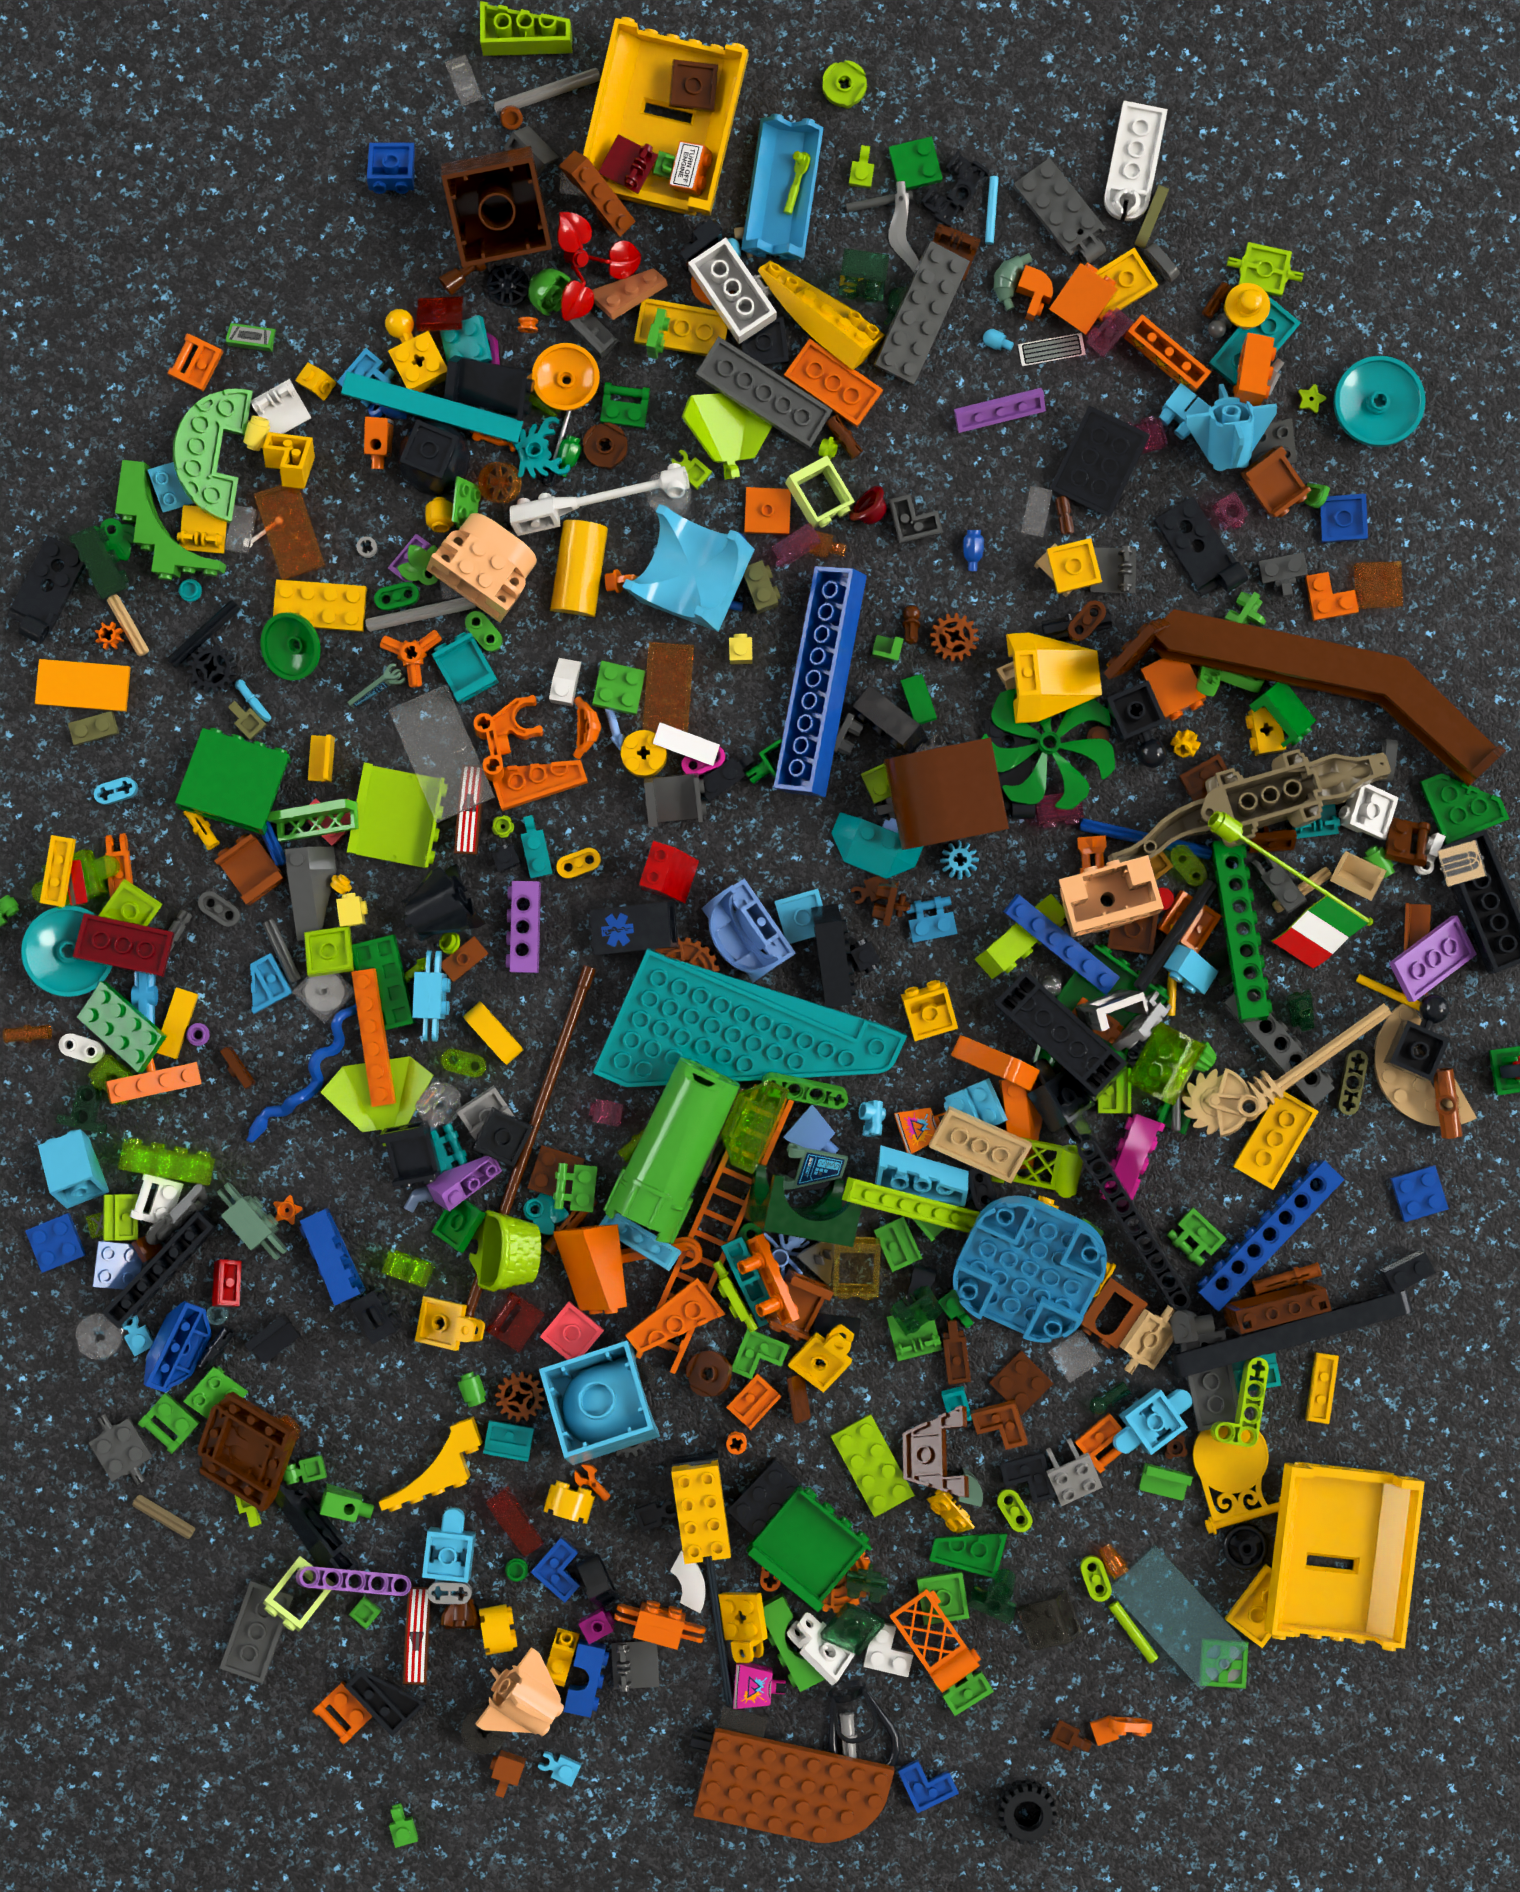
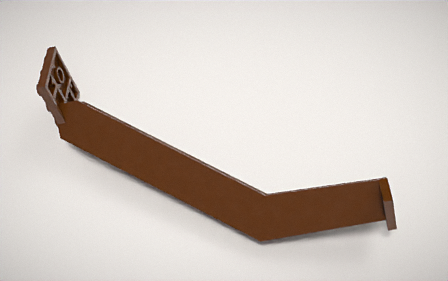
(1323, 668)

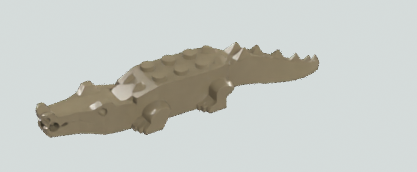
(1289, 792)

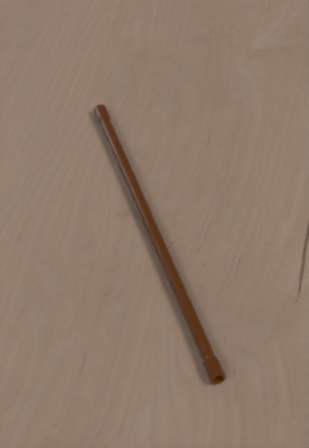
(583, 984)

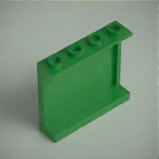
(232, 780)
(1079, 987)
(808, 1546)

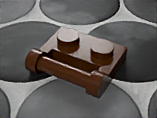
(1399, 842)

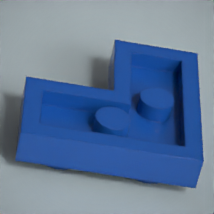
(552, 1573)
(926, 1792)

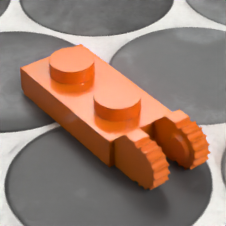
(124, 860)

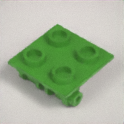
(465, 501)
(914, 1344)
(212, 1391)

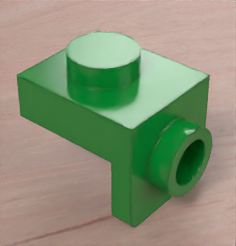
(1164, 1116)

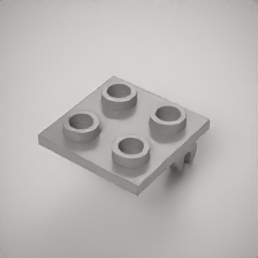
(1074, 1478)

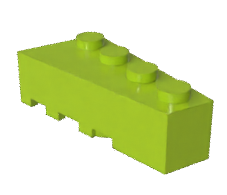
(521, 32)
(1017, 941)

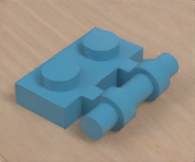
(368, 365)
(933, 926)

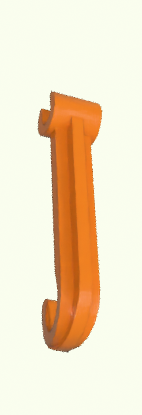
(681, 1243)

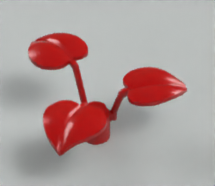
(571, 234)

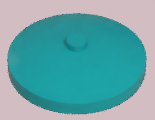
(1379, 401)
(49, 952)

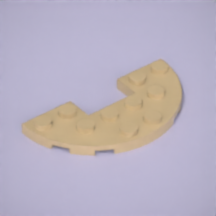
(1404, 1091)

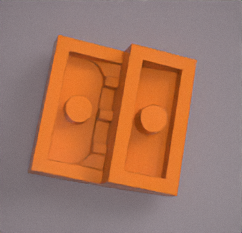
(1200, 927)

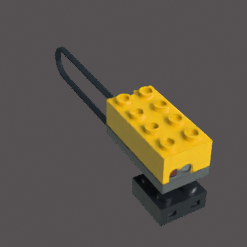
(704, 1530)

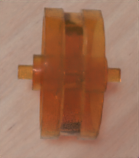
(499, 482)

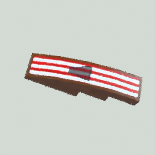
(468, 830)
(417, 1637)

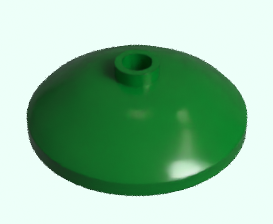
(281, 646)

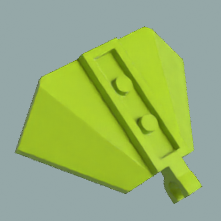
(725, 430)
(351, 1094)

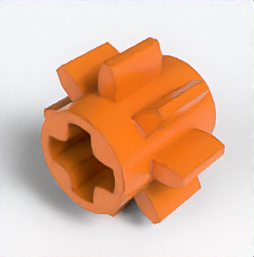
(102, 633)

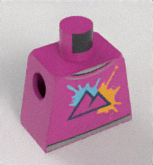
(755, 1685)

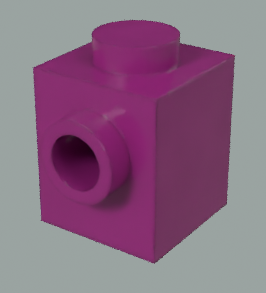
(597, 1624)

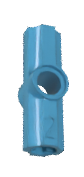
(145, 995)

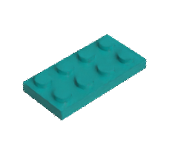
(1278, 325)

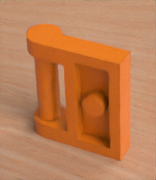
(201, 365)
(1098, 1438)
(348, 1708)

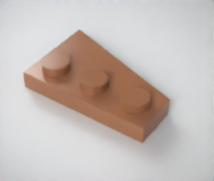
(627, 293)

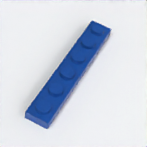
(1061, 944)

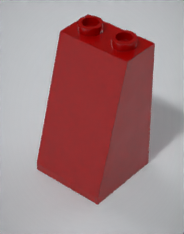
(668, 872)

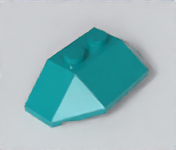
(872, 847)

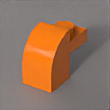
(1037, 286)

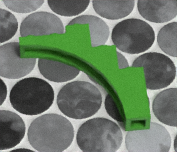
(137, 506)

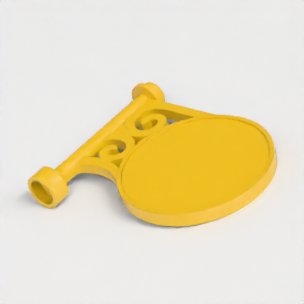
(1231, 1471)

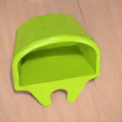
(506, 1252)

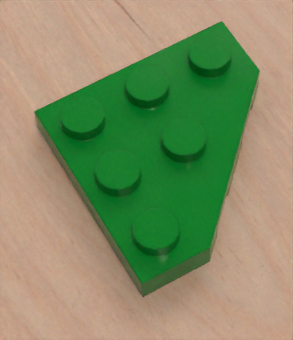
(1461, 808)

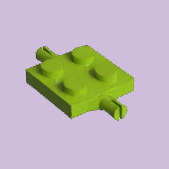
(1266, 268)
(728, 1290)

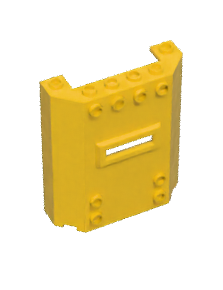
(640, 73)
(1352, 1517)

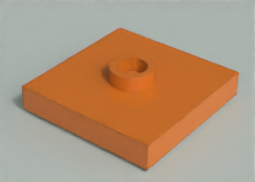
(767, 511)

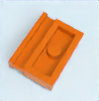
(753, 1401)

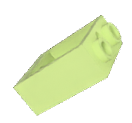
(826, 467)
(274, 1608)

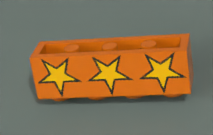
(1167, 354)

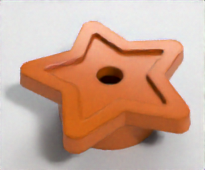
(282, 1214)

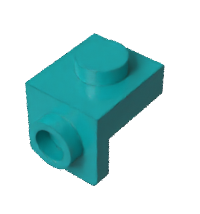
(954, 1398)

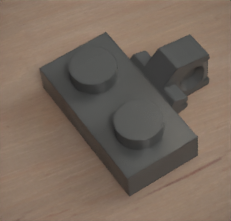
(1284, 571)

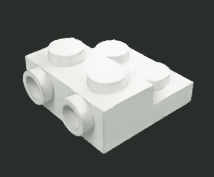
(1369, 811)

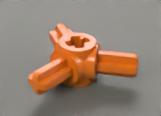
(402, 648)

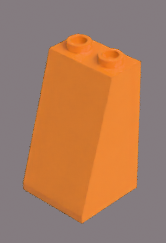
(594, 1266)

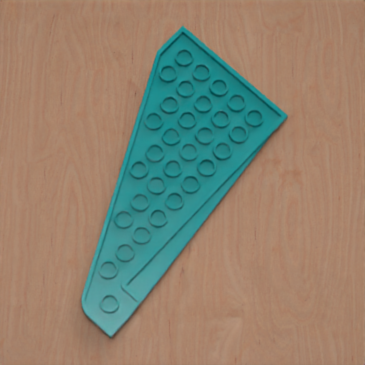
(733, 1030)

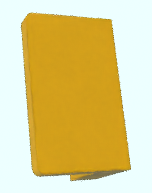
(321, 758)

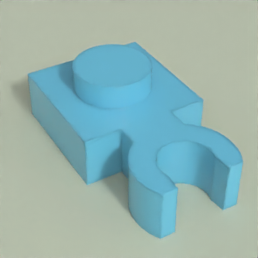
(138, 1338)
(563, 1769)

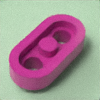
(701, 766)

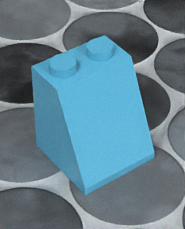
(72, 1169)

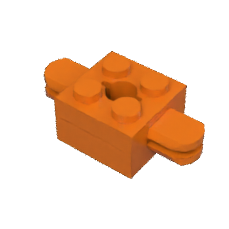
(660, 1624)

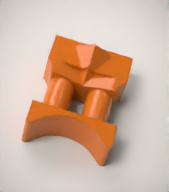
(1091, 845)

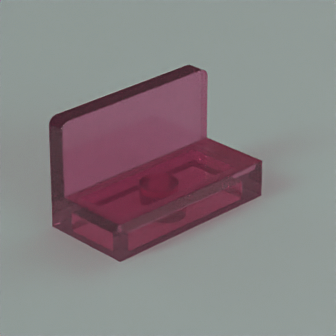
(796, 545)

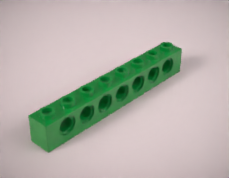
(1247, 1010)

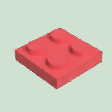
(572, 1332)

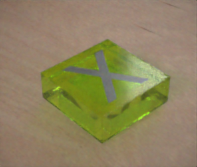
(95, 1224)

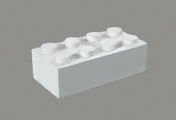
(722, 271)

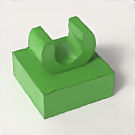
(664, 165)

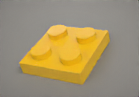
(1074, 566)

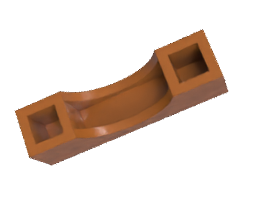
(590, 182)

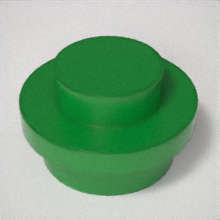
(516, 1569)

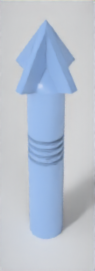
(617, 738)

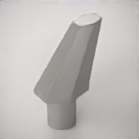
(1275, 376)

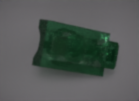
(1301, 1010)
(866, 1581)

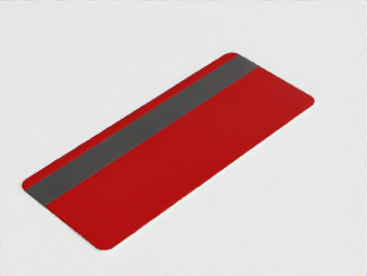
(76, 886)

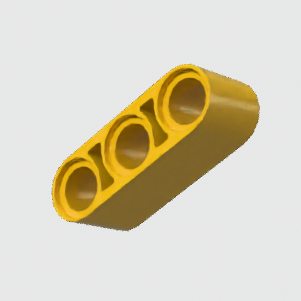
(493, 1033)

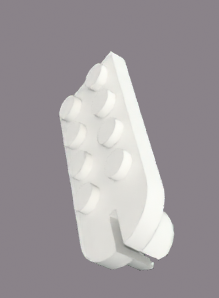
(1134, 159)

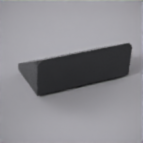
(826, 1322)

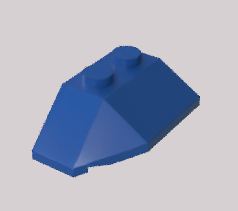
(177, 1347)

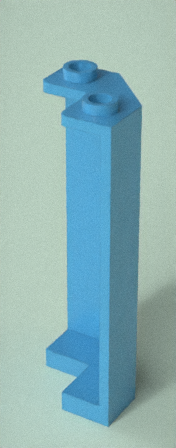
(766, 226)

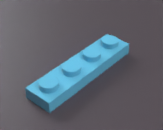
(644, 1241)

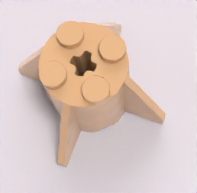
(522, 1698)

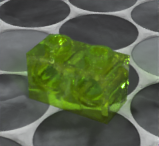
(408, 1268)

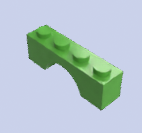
(777, 1616)

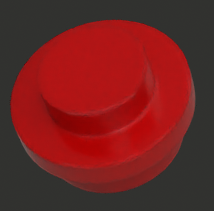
(1166, 897)

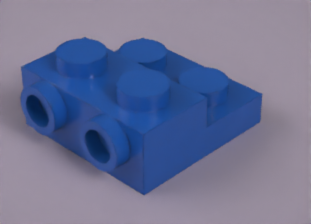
(391, 167)

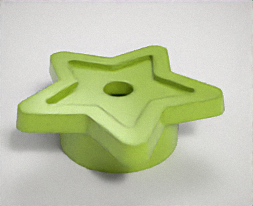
(1305, 401)

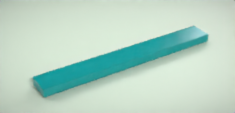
(431, 407)

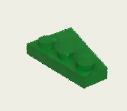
(970, 1552)

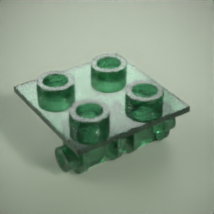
(917, 1314)

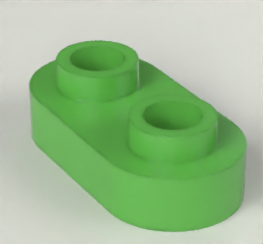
(483, 631)

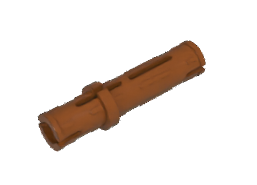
(570, 1222)
(1287, 1278)

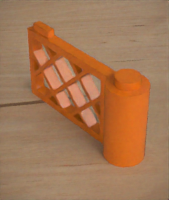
(952, 1666)

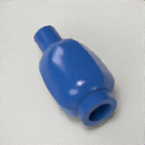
(973, 548)

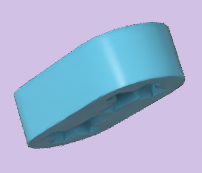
(114, 786)

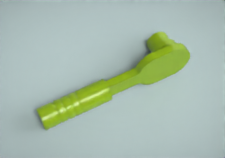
(801, 166)

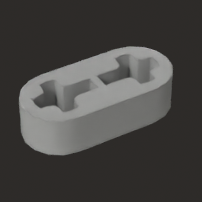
(449, 1598)

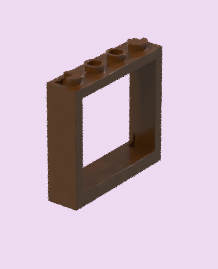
(1276, 1307)

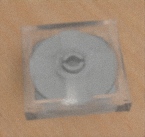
(324, 994)

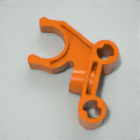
(497, 734)

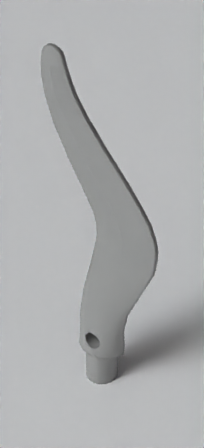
(898, 226)

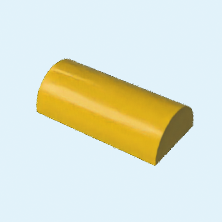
(579, 568)

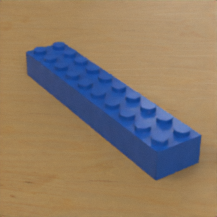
(820, 681)

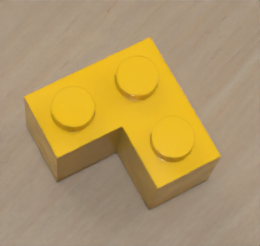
(291, 455)

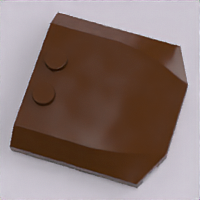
(246, 1450)

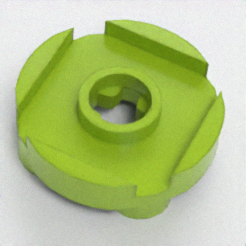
(848, 96)

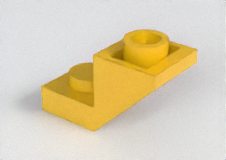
(561, 1655)

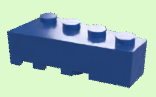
(331, 1256)

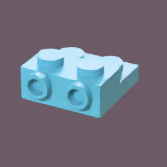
(978, 1101)

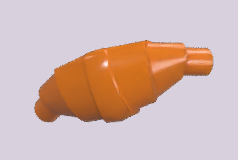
(587, 727)

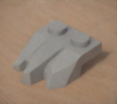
(476, 1111)

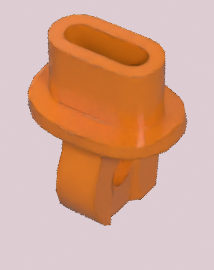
(616, 580)

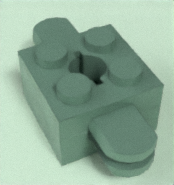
(251, 1221)

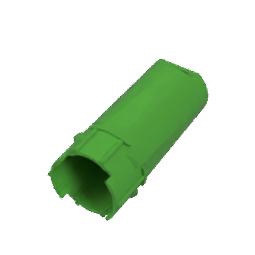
(673, 1150)

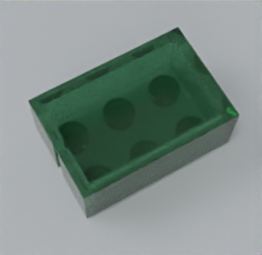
(863, 275)

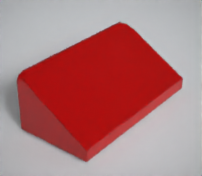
(226, 1283)

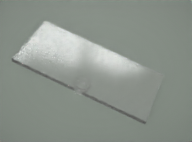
(441, 753)

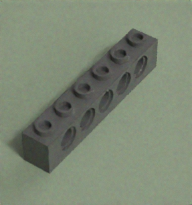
(1322, 1081)

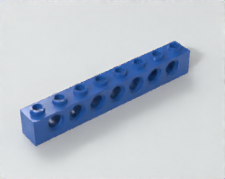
(1329, 1181)

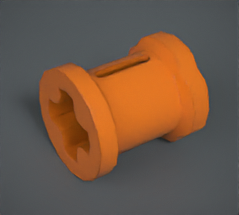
(734, 1449)

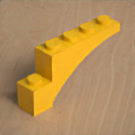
(445, 1471)

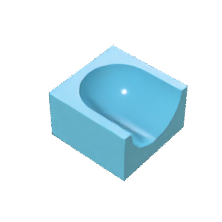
(598, 1403)

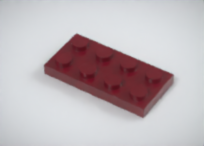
(123, 945)

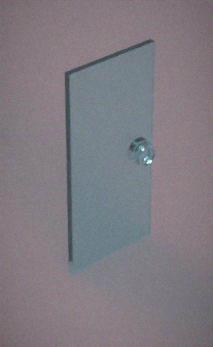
(1178, 1617)

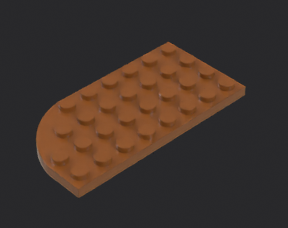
(790, 1788)

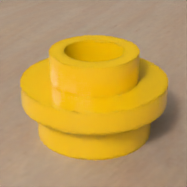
(341, 884)

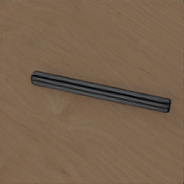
(1175, 935)

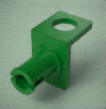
(765, 766)

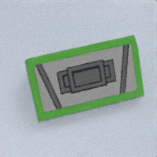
(250, 337)

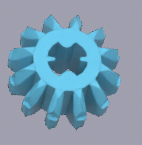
(964, 855)

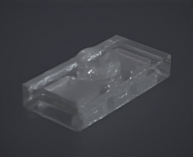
(241, 529)

